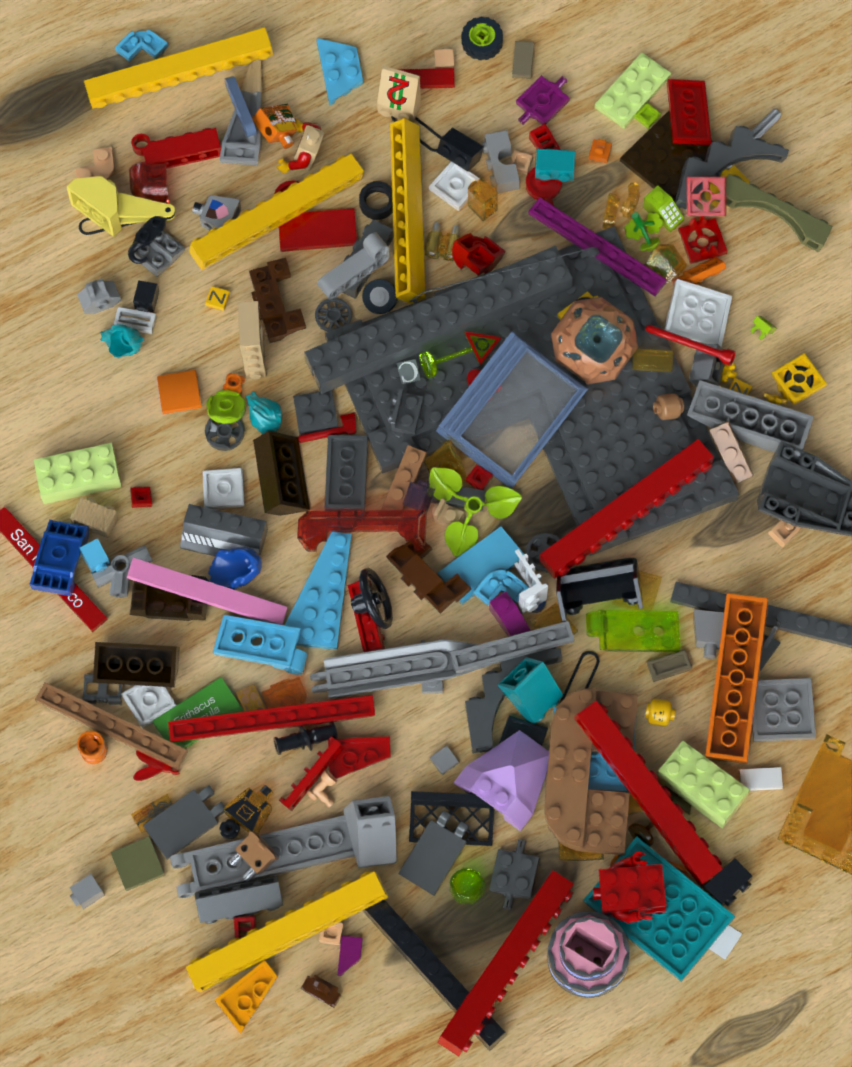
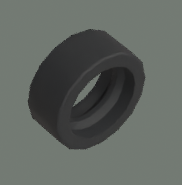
(376, 214)

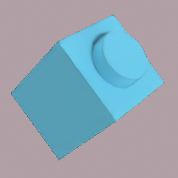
(94, 556)

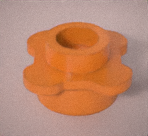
(230, 378)

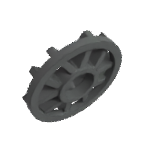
(333, 314)

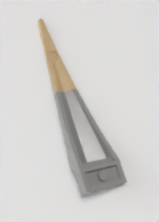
(236, 146)

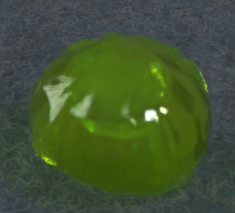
(466, 886)

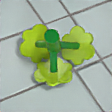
(636, 229)

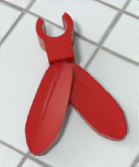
(155, 767)

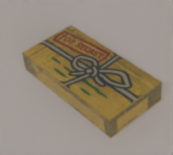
(150, 811)

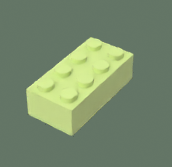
(77, 473)
(702, 784)

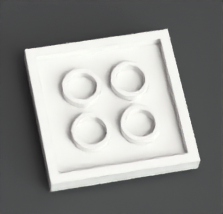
(698, 313)

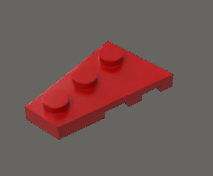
(359, 754)

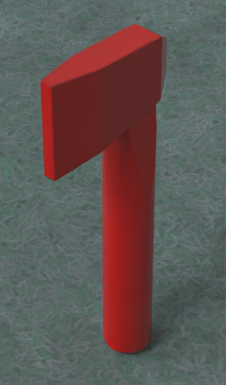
(349, 428)

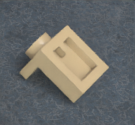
(446, 514)

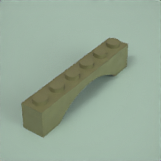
(810, 230)

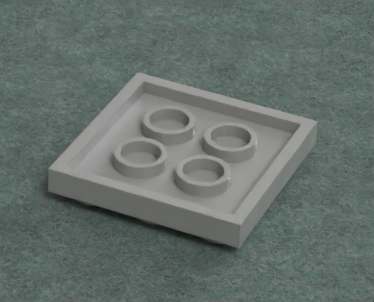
(784, 710)

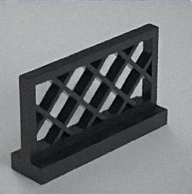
(451, 800)

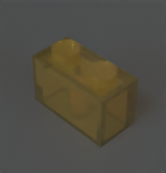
(482, 199)

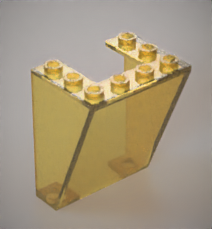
(822, 809)

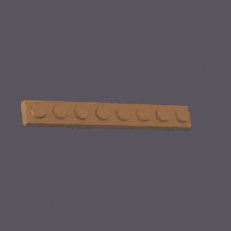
(111, 725)

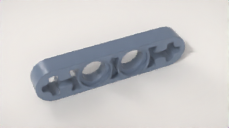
(240, 106)

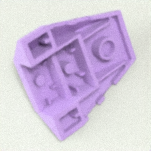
(508, 777)

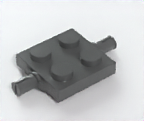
(514, 874)

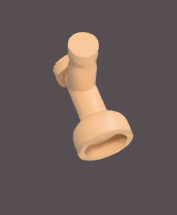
(317, 792)

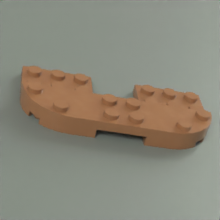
(578, 815)

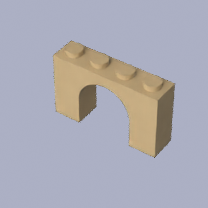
(251, 340)

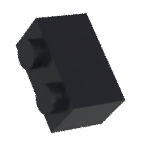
(460, 149)
(729, 883)

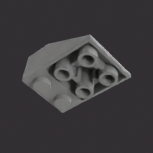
(372, 831)

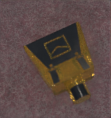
(250, 809)

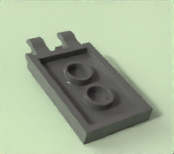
(183, 822)
(434, 854)

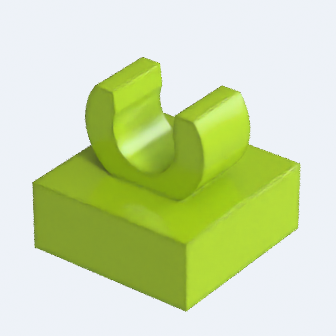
(764, 325)

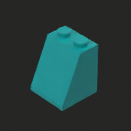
(531, 689)

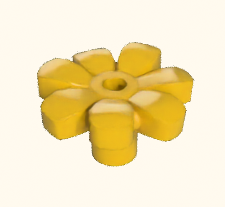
(728, 371)
(775, 399)

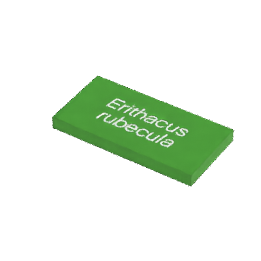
(210, 701)

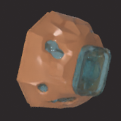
(575, 344)

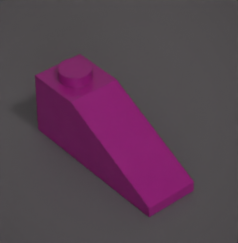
(508, 615)

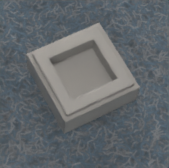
(444, 760)

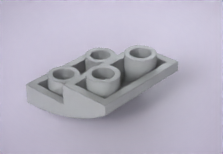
(160, 253)

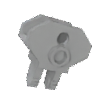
(98, 296)

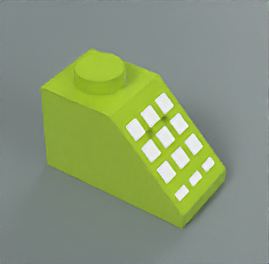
(660, 202)

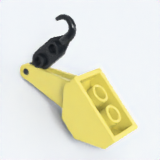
(109, 209)

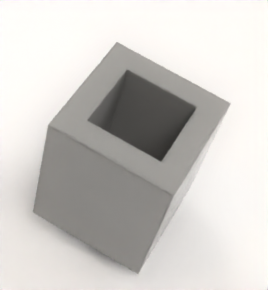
(86, 892)

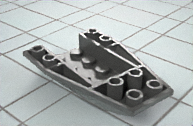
(806, 492)

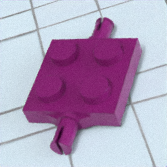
(542, 100)

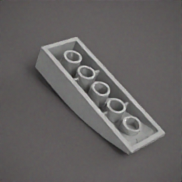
(750, 418)

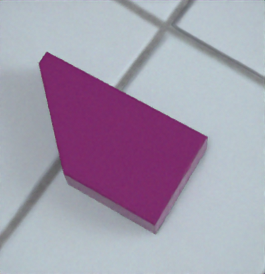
(349, 953)

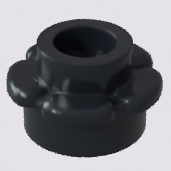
(233, 832)

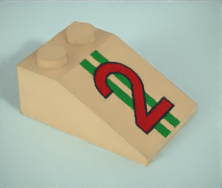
(399, 94)

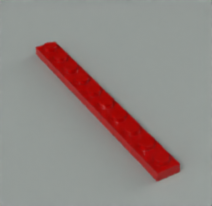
(271, 719)

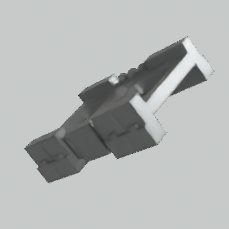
(102, 695)

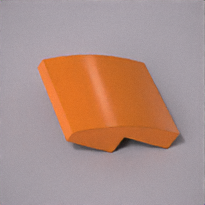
(179, 392)

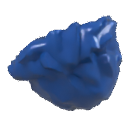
(235, 567)

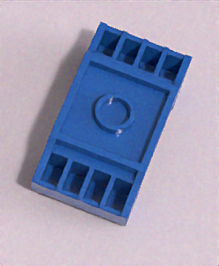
(58, 557)

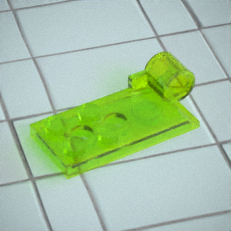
(617, 631)

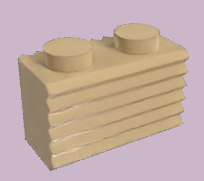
(97, 517)

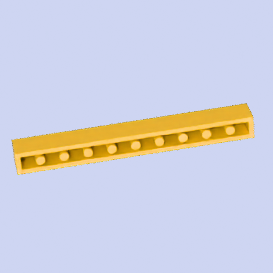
(178, 68)
(407, 210)
(276, 211)
(287, 931)

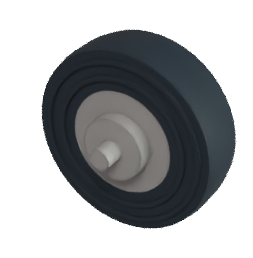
(379, 296)

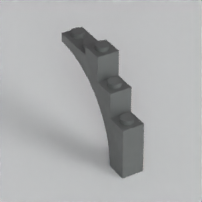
(719, 156)
(483, 711)

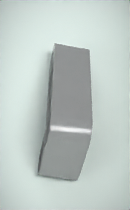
(371, 257)

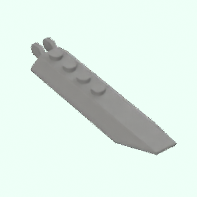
(389, 668)

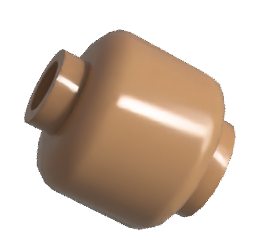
(668, 406)

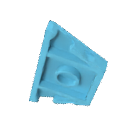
(339, 68)

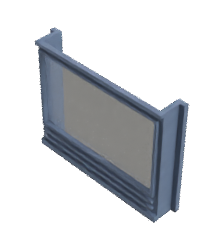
(511, 410)

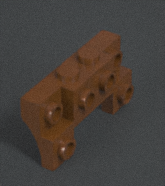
(272, 311)
(424, 579)

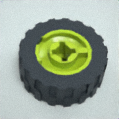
(479, 48)

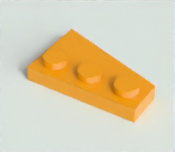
(245, 995)

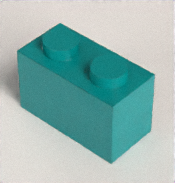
(555, 165)

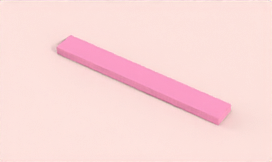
(206, 592)

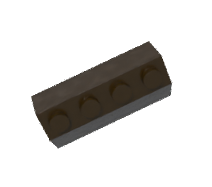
(281, 474)
(135, 664)

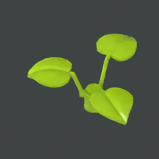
(460, 536)

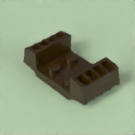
(162, 604)

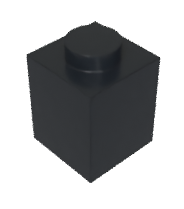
(146, 296)

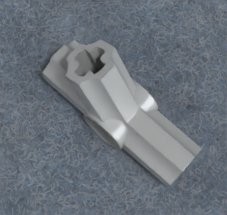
(118, 579)

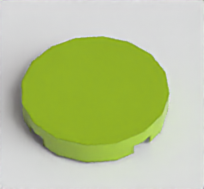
(226, 406)

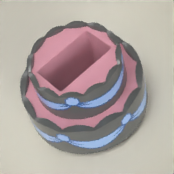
(599, 939)

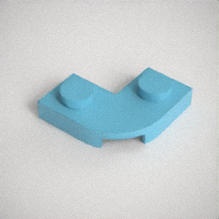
(145, 40)
(499, 581)

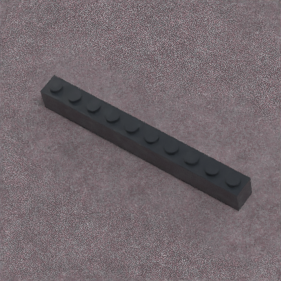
(428, 965)

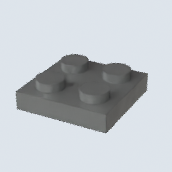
(315, 412)

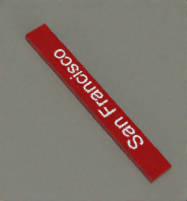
(28, 549)

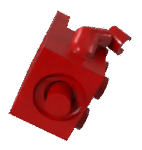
(631, 890)

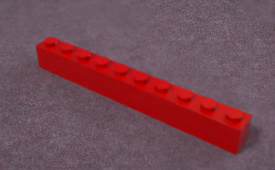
(626, 509)
(648, 793)
(505, 964)

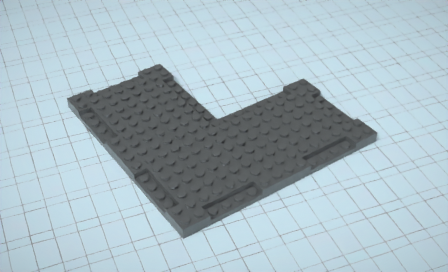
(604, 441)

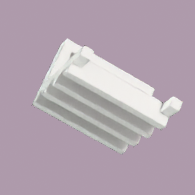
(536, 593)

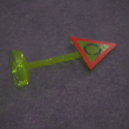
(479, 344)

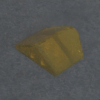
(666, 261)

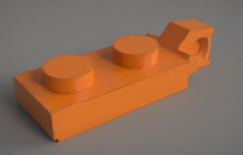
(700, 272)

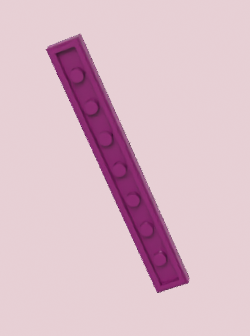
(608, 253)

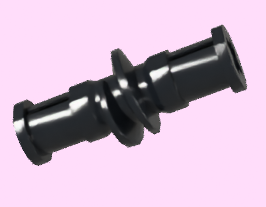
(305, 738)

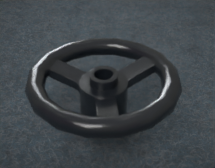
(370, 600)

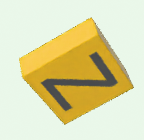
(217, 298)
(740, 386)

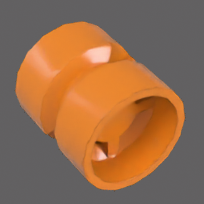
(92, 747)

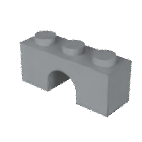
(503, 177)

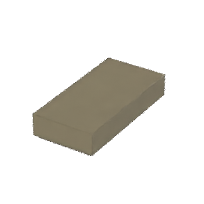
(523, 59)
(669, 665)

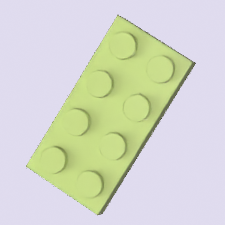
(632, 90)

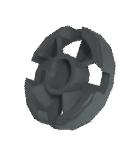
(224, 432)
(540, 542)

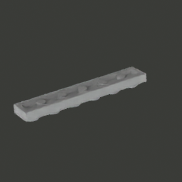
(512, 647)

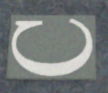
(408, 371)

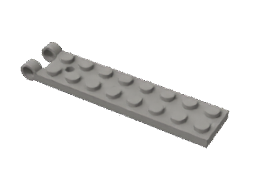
(296, 847)

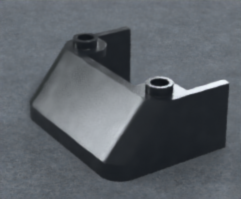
(599, 583)

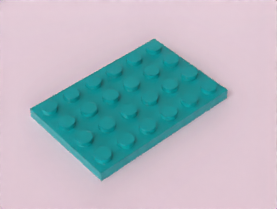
(685, 930)

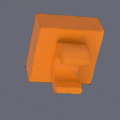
(600, 150)

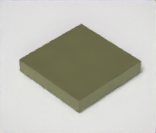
(137, 863)

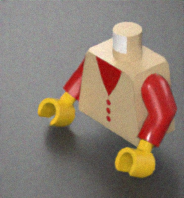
(306, 149)

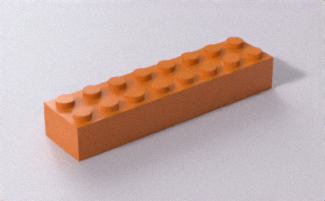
(737, 678)

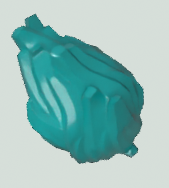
(122, 340)
(264, 413)

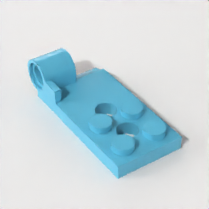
(276, 649)

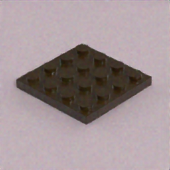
(658, 159)

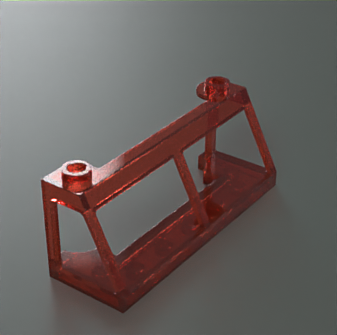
(315, 525)

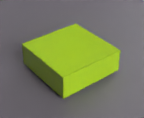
(647, 115)

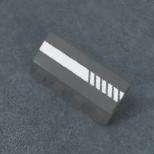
(215, 530)

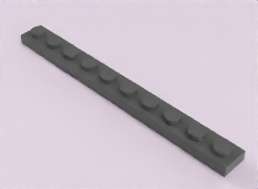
(790, 620)

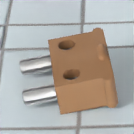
(257, 851)

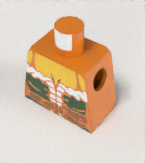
(276, 124)

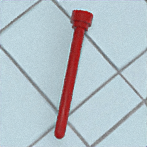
(726, 356)

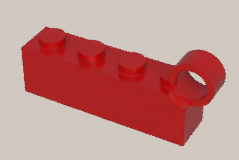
(179, 149)

